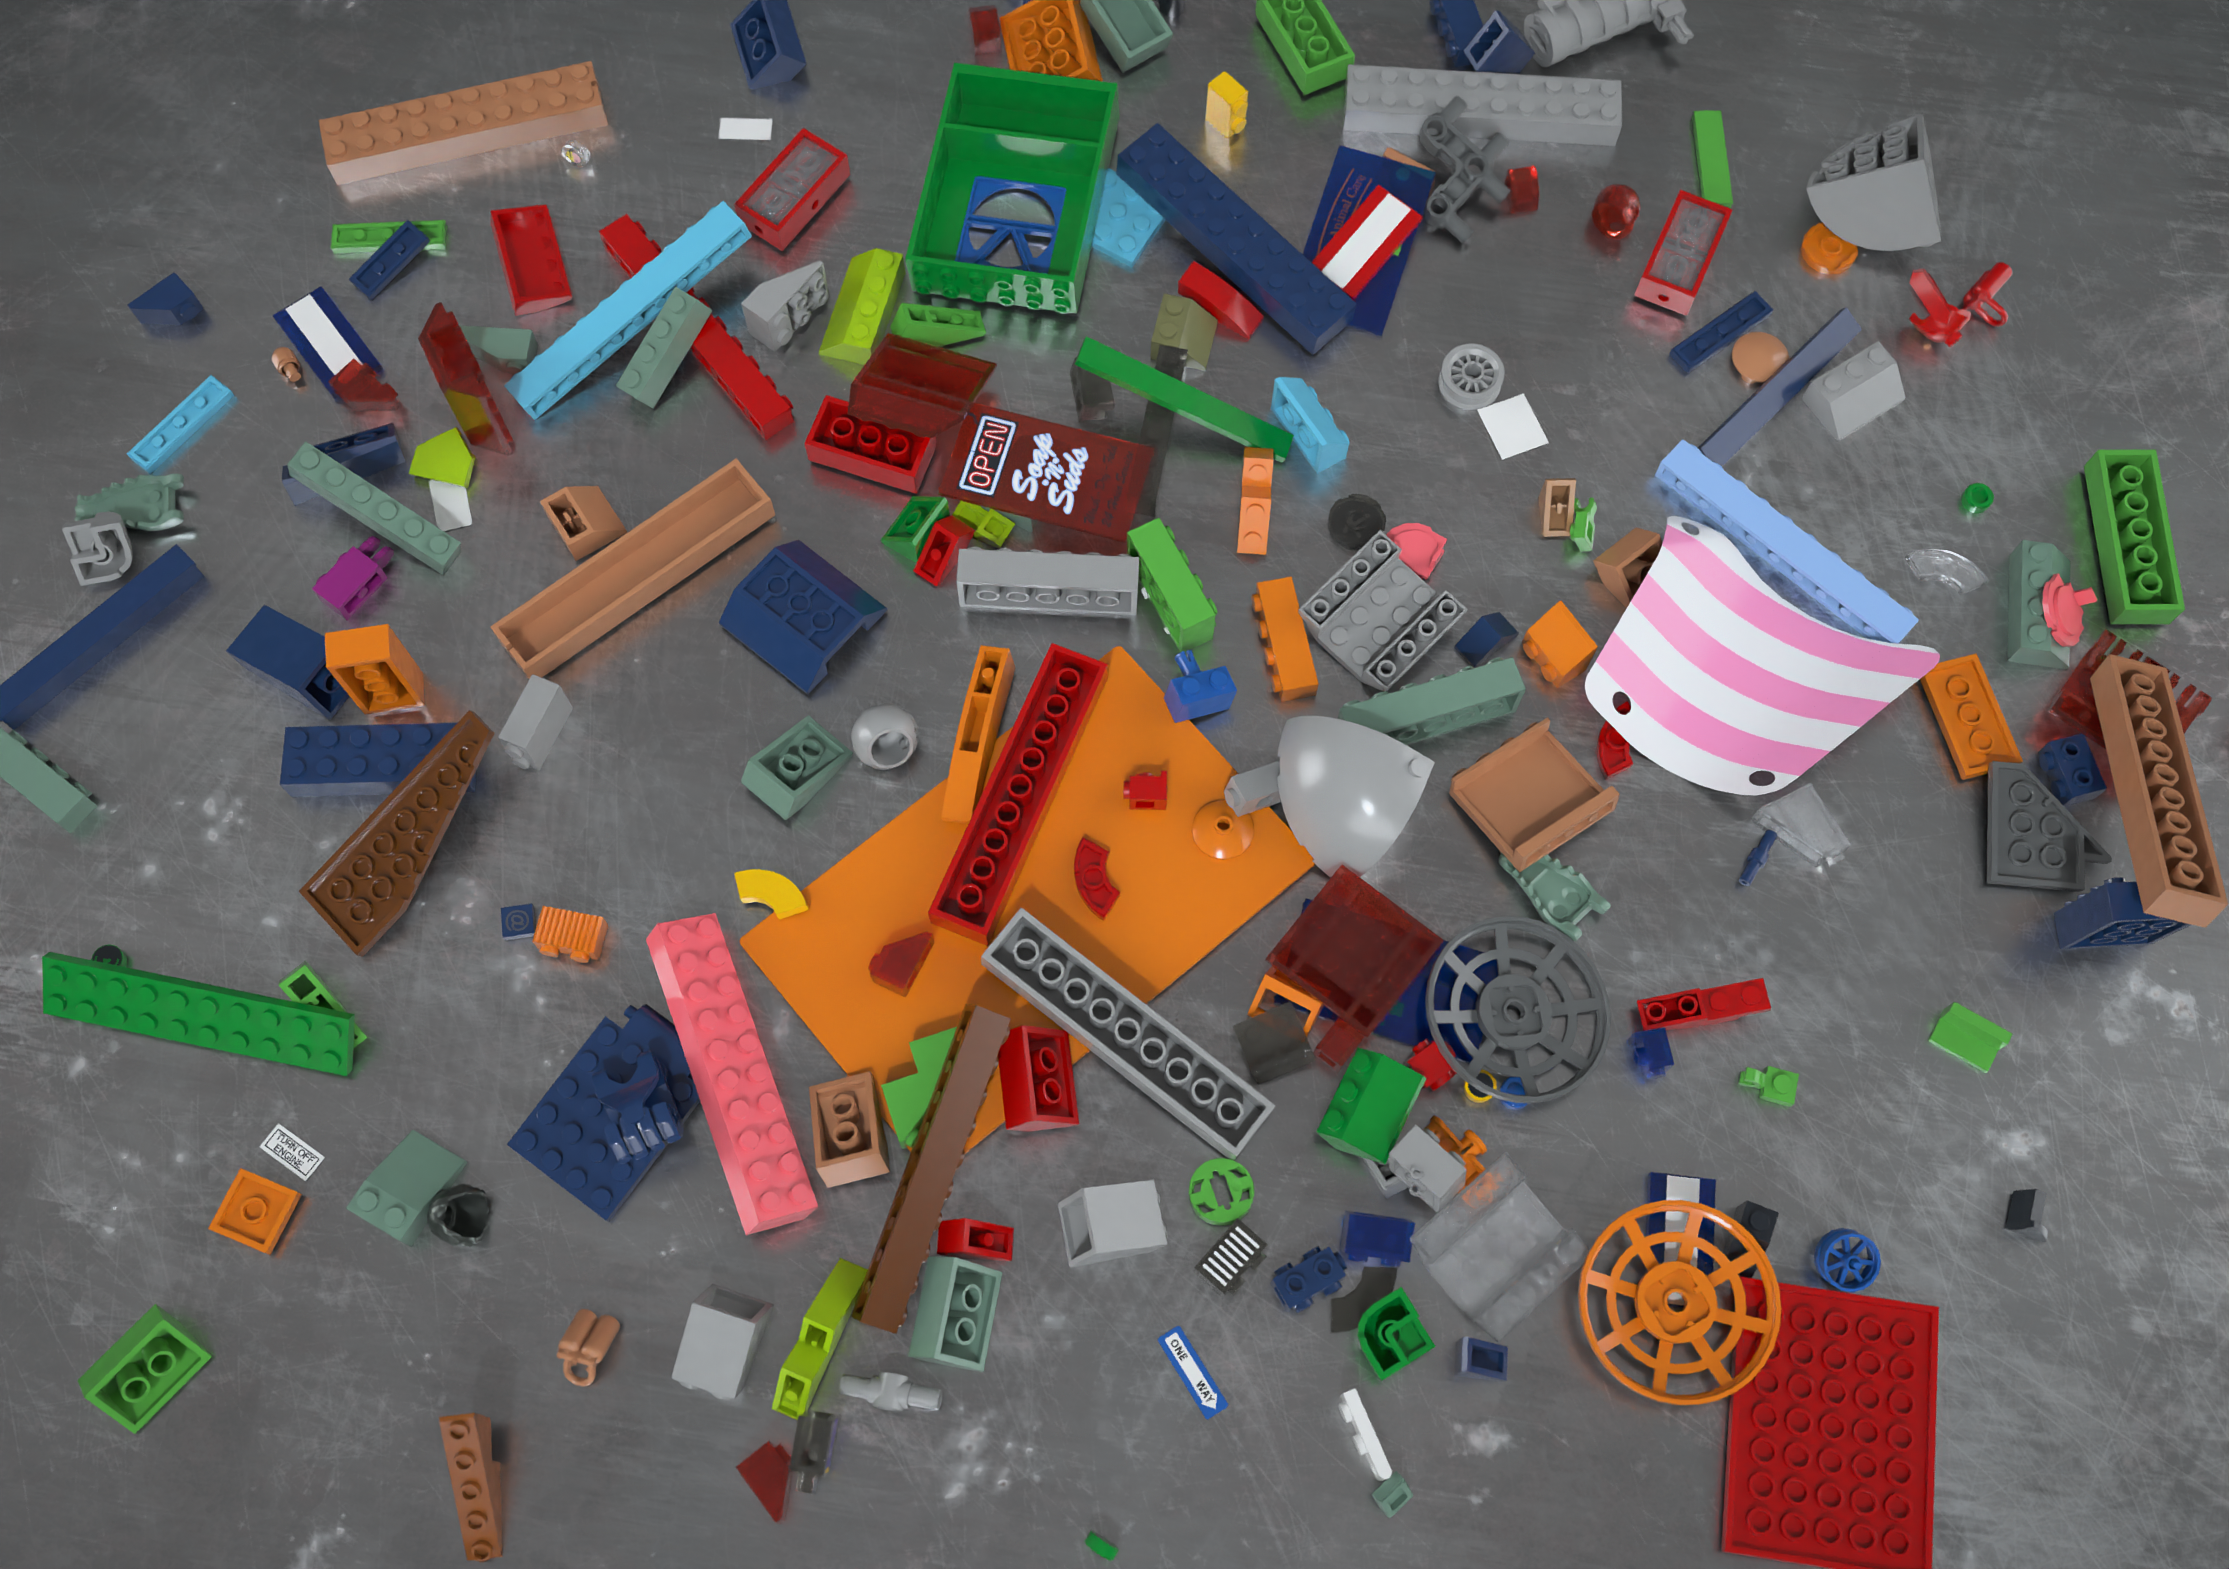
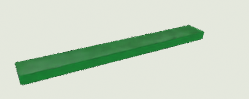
(1182, 398)

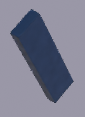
(1721, 332)

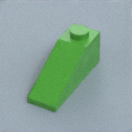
(937, 324)
(306, 987)

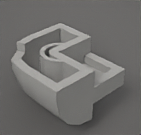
(99, 547)

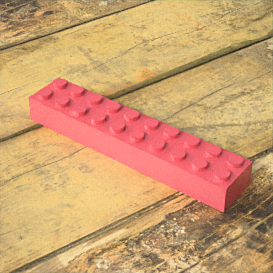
(731, 1073)

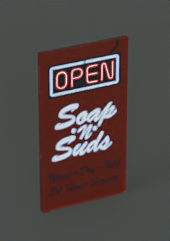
(1047, 472)

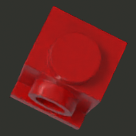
(1146, 791)

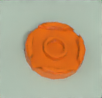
(1827, 251)

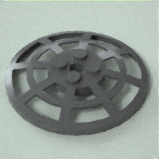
(1529, 999)

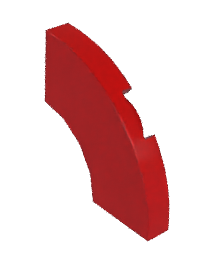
(1612, 748)
(1092, 878)

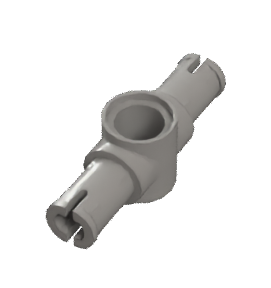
(890, 1391)

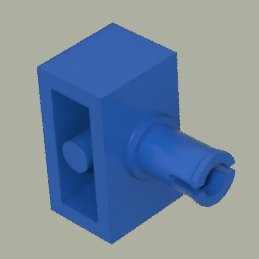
(1198, 691)

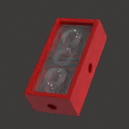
(792, 189)
(1683, 252)

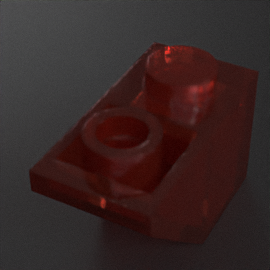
(361, 389)

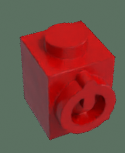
(1431, 1064)

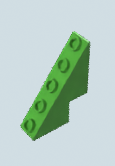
(911, 1095)

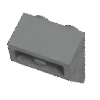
(785, 304)

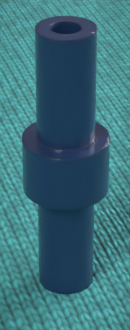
(1758, 858)

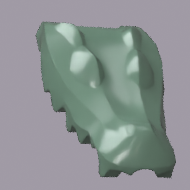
(141, 502)
(1557, 893)

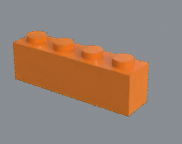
(1286, 639)

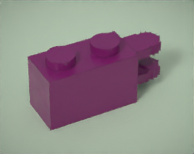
(354, 577)

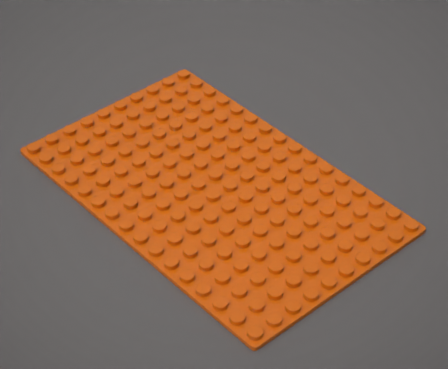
(1167, 917)

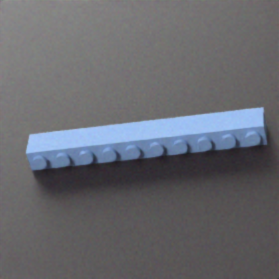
(1785, 545)

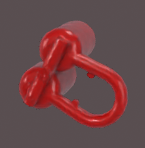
(1983, 292)

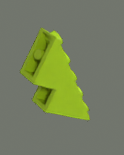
(818, 1339)

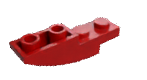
(1705, 1006)

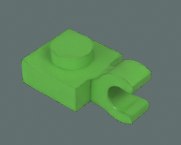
(1583, 529)
(1774, 1084)

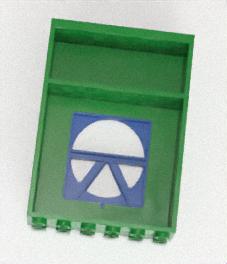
(1009, 134)

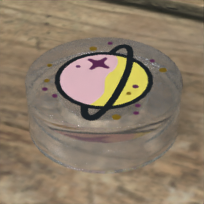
(576, 153)

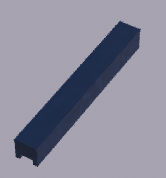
(96, 636)

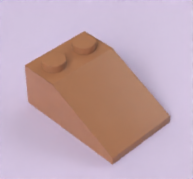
(848, 1130)

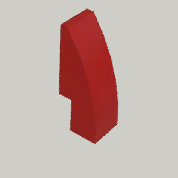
(1219, 300)

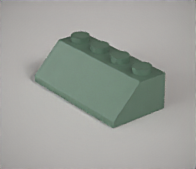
(2028, 634)

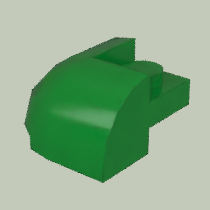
(1392, 1334)

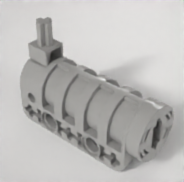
(1575, 25)

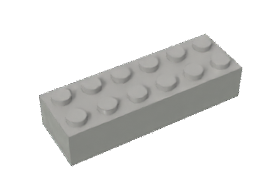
(1048, 581)

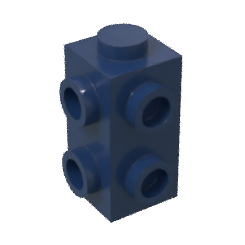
(1316, 1274)

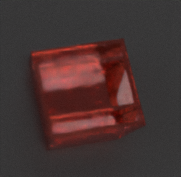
(917, 386)
(1355, 951)

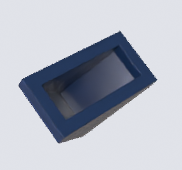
(1485, 638)
(1480, 1359)

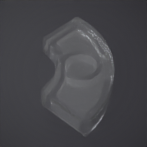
(1947, 568)

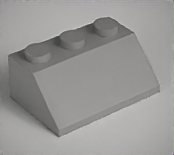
(1856, 391)

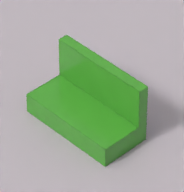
(1969, 1036)

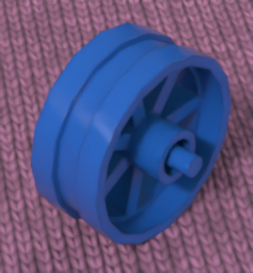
(1847, 1260)

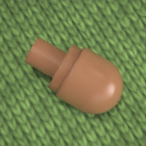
(286, 363)

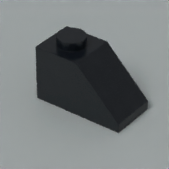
(1759, 1223)

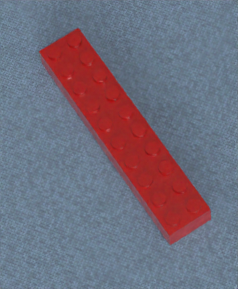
(1018, 794)

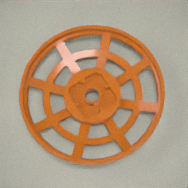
(1699, 1302)

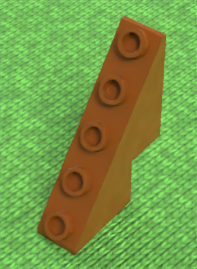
(474, 1483)

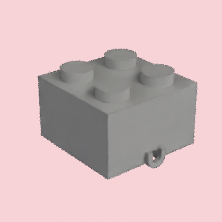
(1425, 1164)

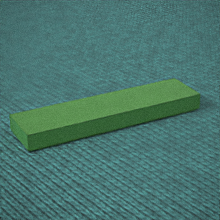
(1712, 157)
(371, 236)

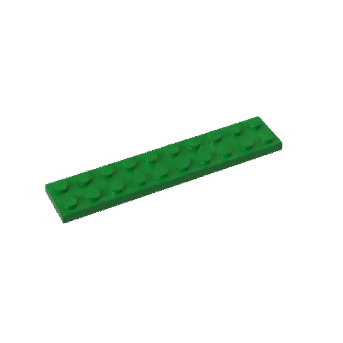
(198, 1013)

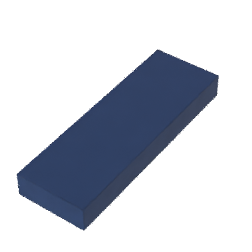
(389, 260)

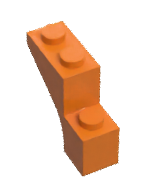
(1255, 500)

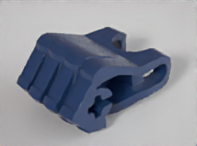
(639, 1111)

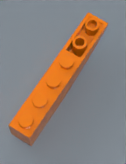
(977, 732)

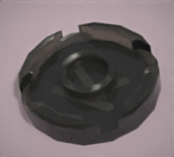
(1355, 521)

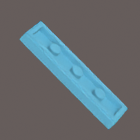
(180, 424)

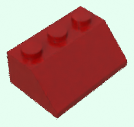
(1037, 1079)

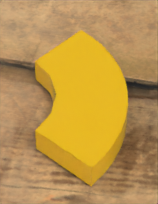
(772, 890)

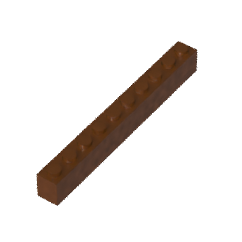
(931, 1168)

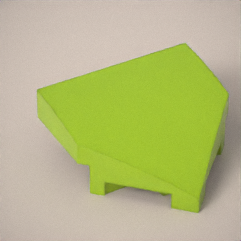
(444, 459)

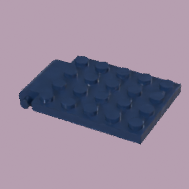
(567, 1126)

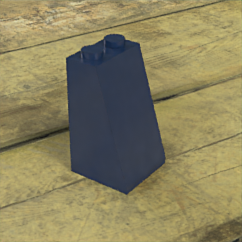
(290, 660)

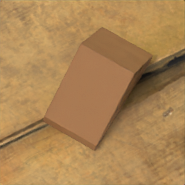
(1557, 506)

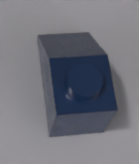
(166, 303)

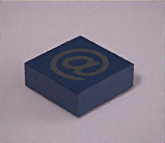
(518, 921)

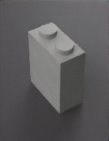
(535, 723)

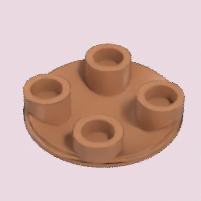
(1758, 356)

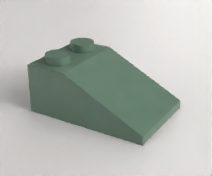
(795, 767)
(403, 1186)

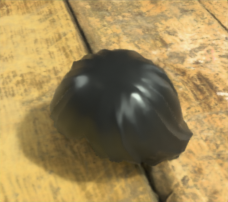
(459, 1215)

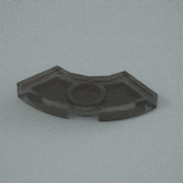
(1348, 1310)

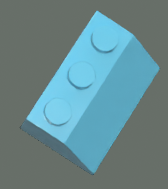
(1310, 424)

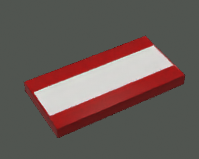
(1367, 241)

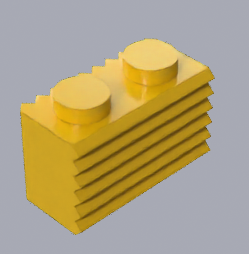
(1226, 105)

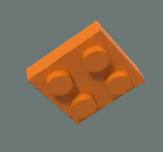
(255, 1211)

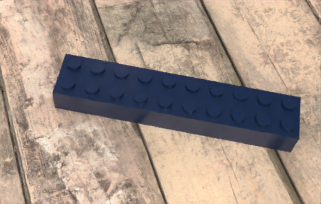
(1235, 238)

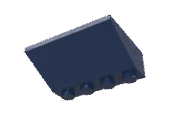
(2109, 918)

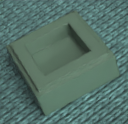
(1392, 1494)

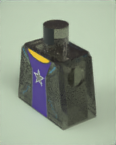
(818, 1433)

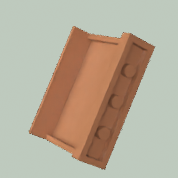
(1531, 795)

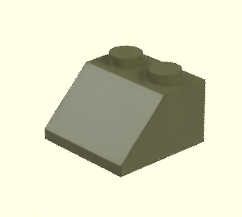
(1184, 326)

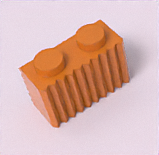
(570, 934)

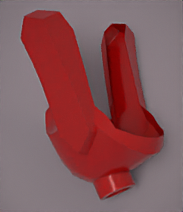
(1944, 319)

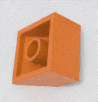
(1559, 645)

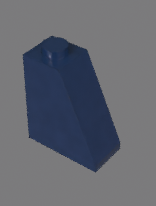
(1499, 47)

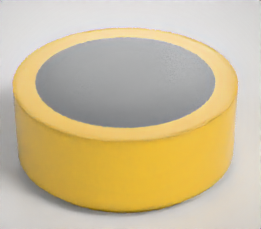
(1476, 1095)

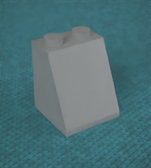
(1112, 1222)
(721, 1341)

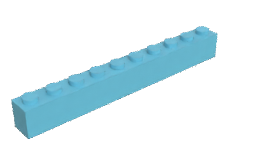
(627, 310)

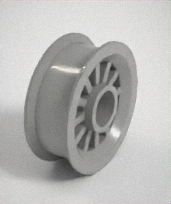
(1466, 391)

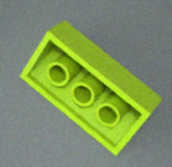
(864, 306)

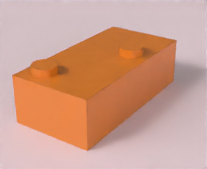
(374, 669)

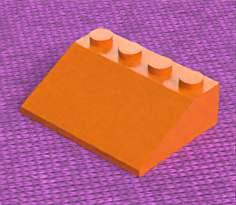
(1050, 39)

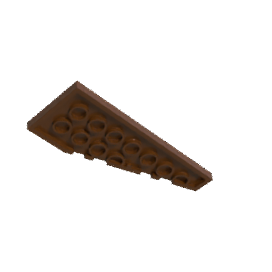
(384, 860)

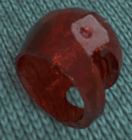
(1616, 201)

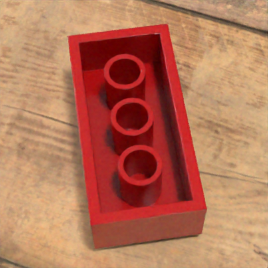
(868, 447)

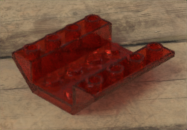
(459, 381)

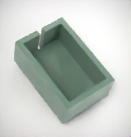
(1129, 29)

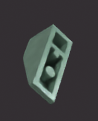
(502, 347)

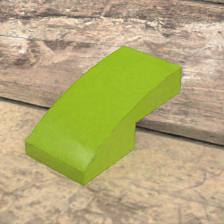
(988, 525)

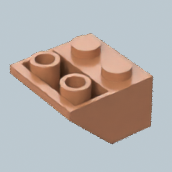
(582, 519)

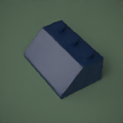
(768, 43)

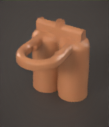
(586, 1343)

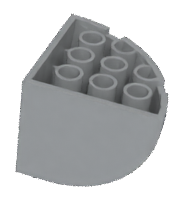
(1880, 189)
(1347, 790)

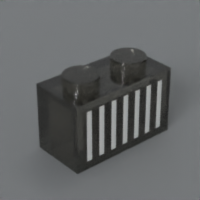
(1230, 1259)

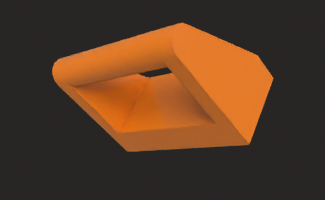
(1282, 985)

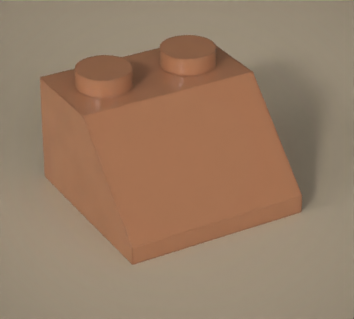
(1628, 562)

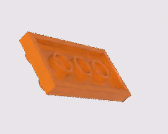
(1969, 716)

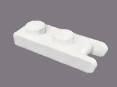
(1365, 1438)

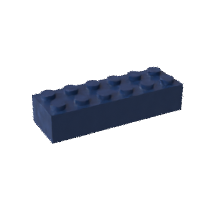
(356, 757)

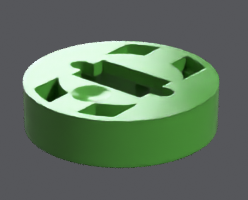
(1218, 1214)

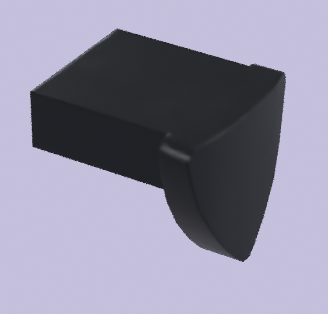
(2027, 1213)

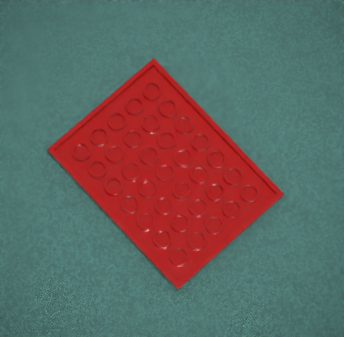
(1834, 1433)

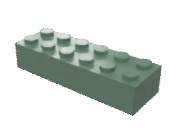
(1441, 703)

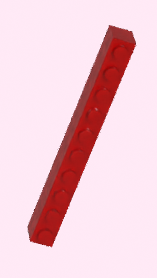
(713, 345)

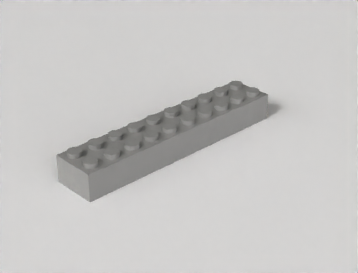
(1501, 103)
(1127, 1034)

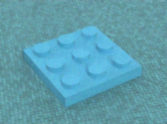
(1124, 222)

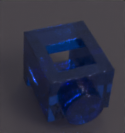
(1652, 1052)

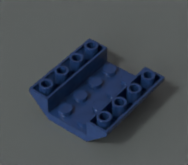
(798, 612)

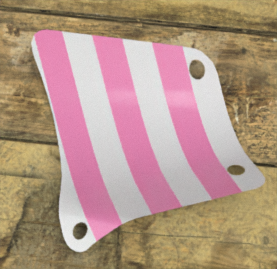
(1735, 674)

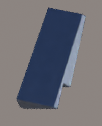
(361, 453)

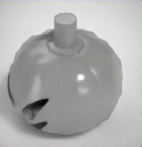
(884, 736)

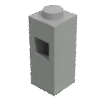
(1253, 789)

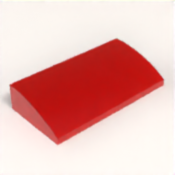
(530, 258)

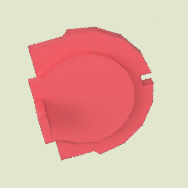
(1419, 547)
(2064, 610)

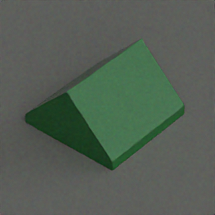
(914, 525)

